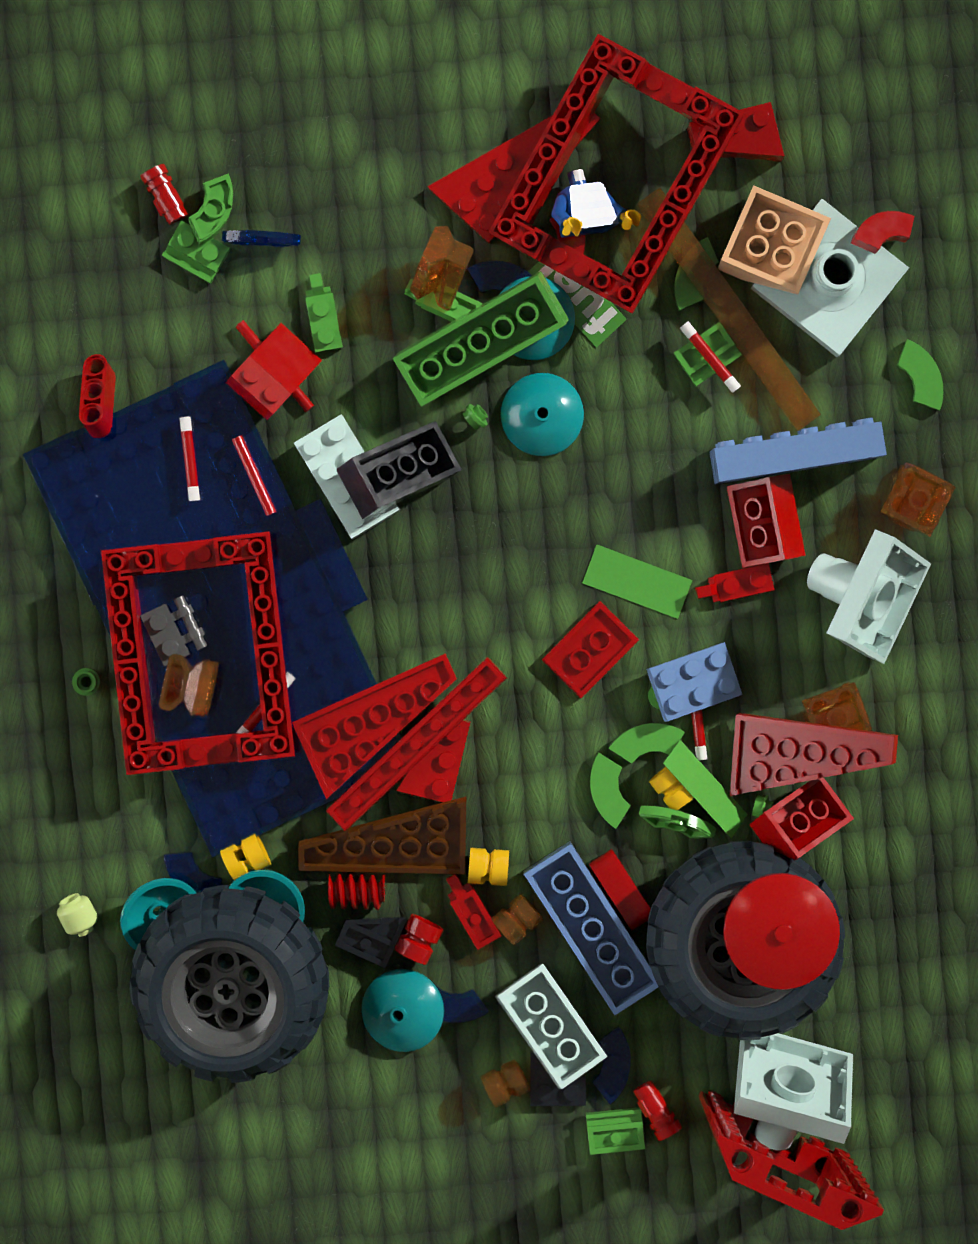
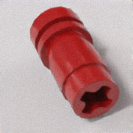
(166, 197)
(656, 1109)

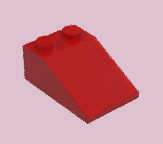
(273, 371)

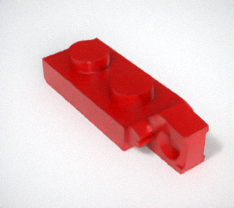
(738, 583)
(472, 913)

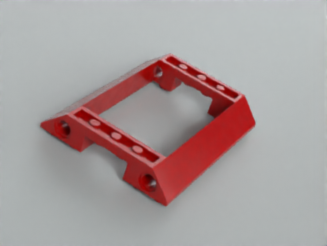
(602, 64)
(120, 572)
(843, 1194)

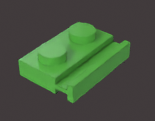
(197, 259)
(694, 363)
(615, 1131)

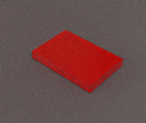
(590, 649)

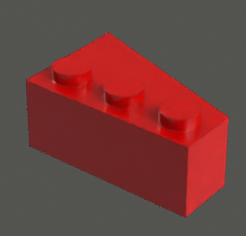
(753, 139)
(438, 771)

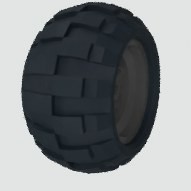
(256, 934)
(684, 938)

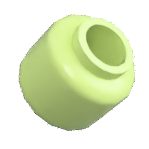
(77, 915)

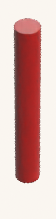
(254, 475)

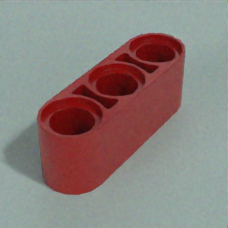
(93, 406)
(621, 889)

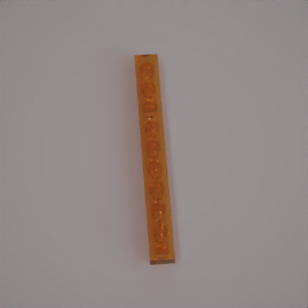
(736, 320)

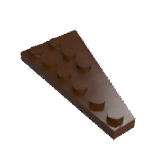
(410, 842)

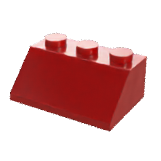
(766, 520)
(802, 819)

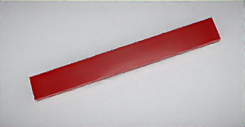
(416, 744)

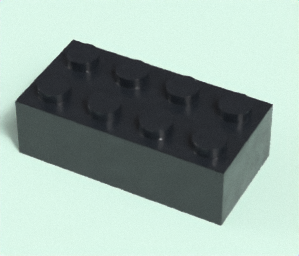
(398, 469)

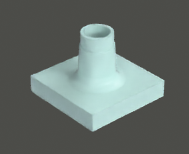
(833, 311)
(870, 595)
(794, 1089)

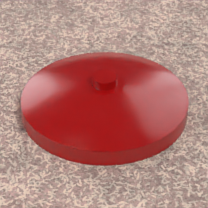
(781, 931)

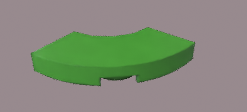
(215, 209)
(684, 290)
(924, 375)
(646, 739)
(606, 790)
(677, 821)

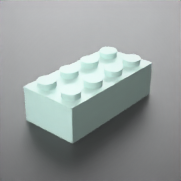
(325, 452)
(551, 1026)

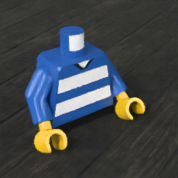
(589, 208)

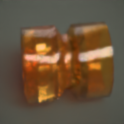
(517, 919)
(504, 1083)

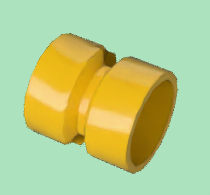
(674, 792)
(254, 852)
(488, 866)

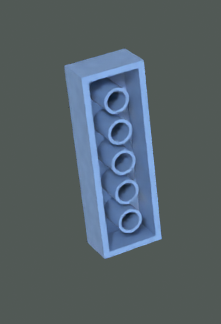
(797, 452)
(591, 927)

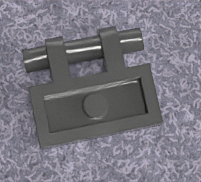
(166, 634)

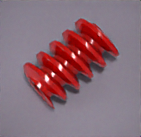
(356, 892)

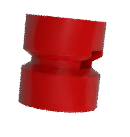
(419, 938)

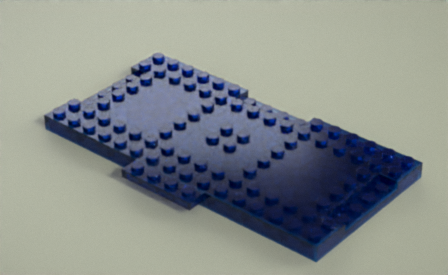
(136, 494)

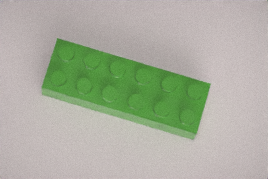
(481, 338)

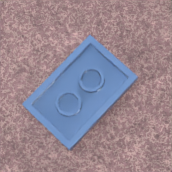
(694, 682)

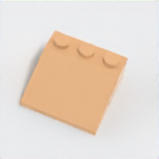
(773, 242)

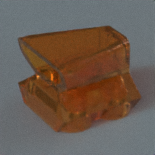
(442, 268)
(917, 499)
(189, 685)
(838, 708)

